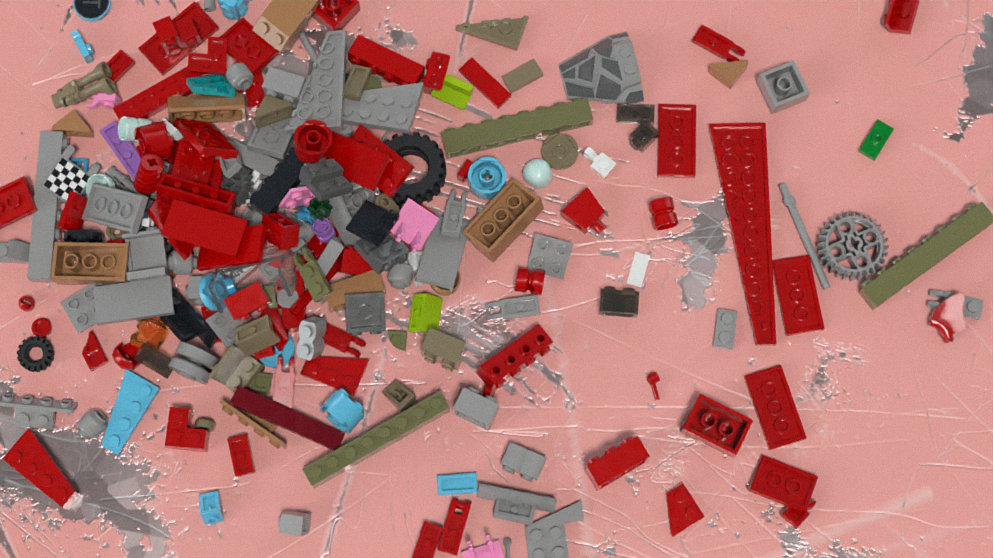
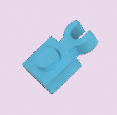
(85, 50)

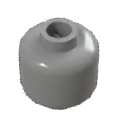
(239, 76)
(179, 266)
(401, 276)
(92, 424)

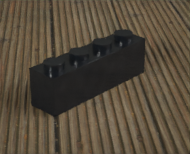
(277, 185)

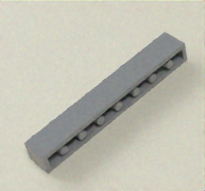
(46, 219)

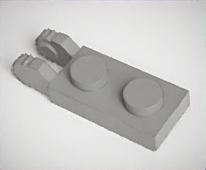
(454, 215)
(514, 308)
(971, 309)

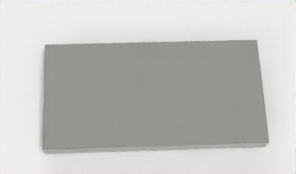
(115, 208)
(441, 257)
(133, 300)

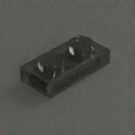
(635, 113)
(153, 360)

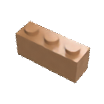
(360, 283)

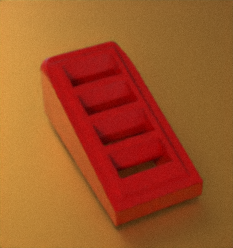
(278, 326)

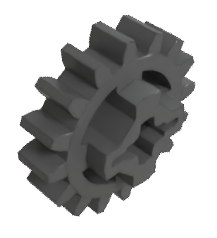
(239, 184)

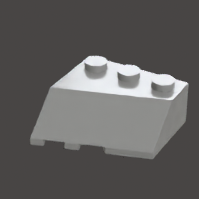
(345, 209)

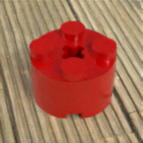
(154, 140)
(313, 141)

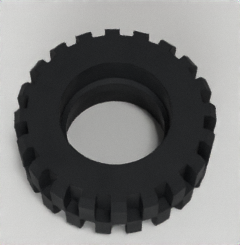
(434, 157)

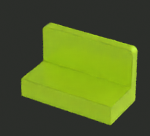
(454, 92)
(425, 313)

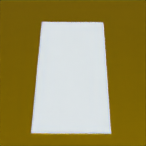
(638, 269)

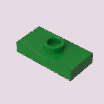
(876, 140)

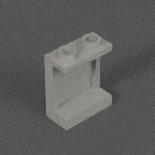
(146, 255)

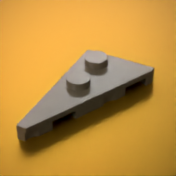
(501, 32)

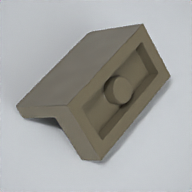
(255, 335)

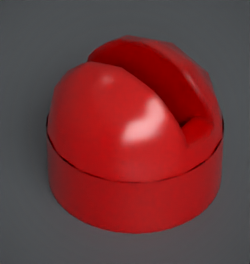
(23, 306)

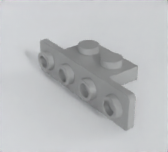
(36, 412)
(515, 505)

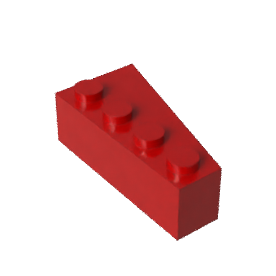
(38, 466)

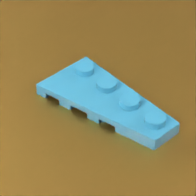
(129, 409)

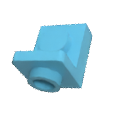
(210, 508)

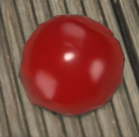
(124, 356)

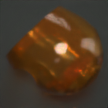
(151, 330)

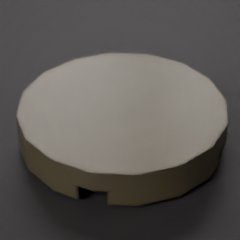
(559, 151)

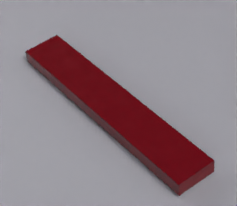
(287, 418)

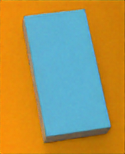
(457, 484)

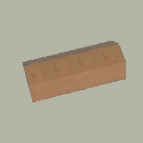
(207, 108)
(503, 219)

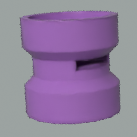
(323, 230)

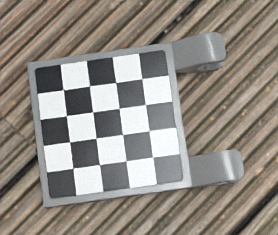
(67, 176)

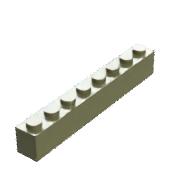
(517, 128)
(927, 255)
(376, 439)

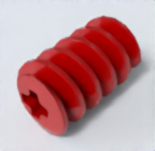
(148, 173)

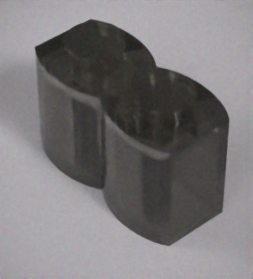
(618, 302)

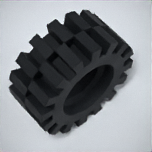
(23, 354)

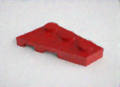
(158, 213)
(336, 372)

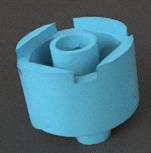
(476, 178)
(342, 411)

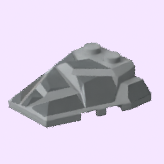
(604, 72)

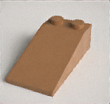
(284, 22)
(89, 263)

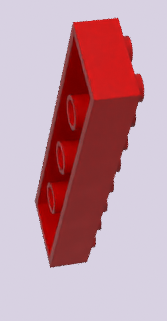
(155, 97)

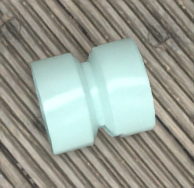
(127, 127)

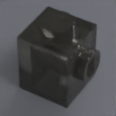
(643, 136)

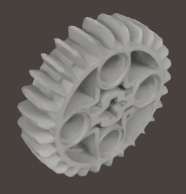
(850, 253)

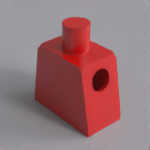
(585, 213)

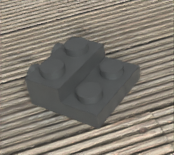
(325, 179)
(385, 256)
(365, 313)

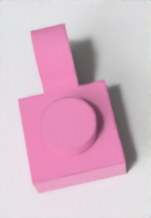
(107, 101)

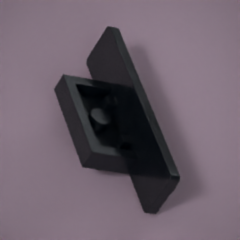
(187, 324)

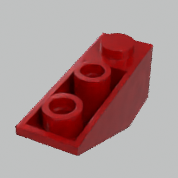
(352, 262)

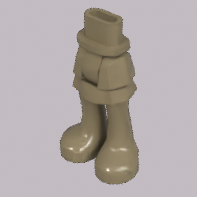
(74, 93)

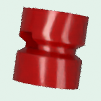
(662, 210)
(530, 281)

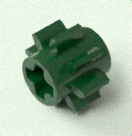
(319, 209)

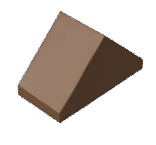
(728, 72)
(73, 126)

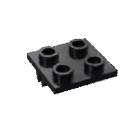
(372, 223)

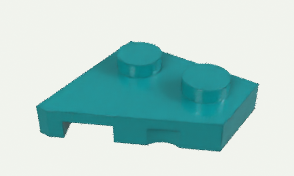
(211, 85)

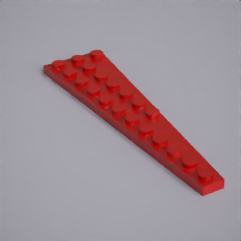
(744, 180)

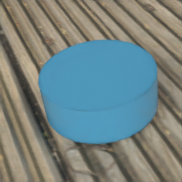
(230, 285)

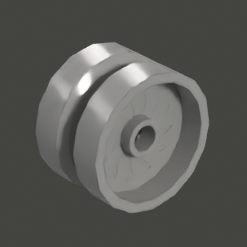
(192, 364)

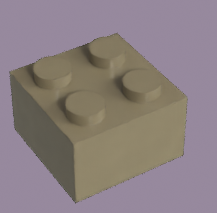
(443, 349)

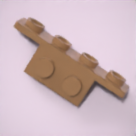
(261, 426)

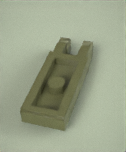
(312, 275)

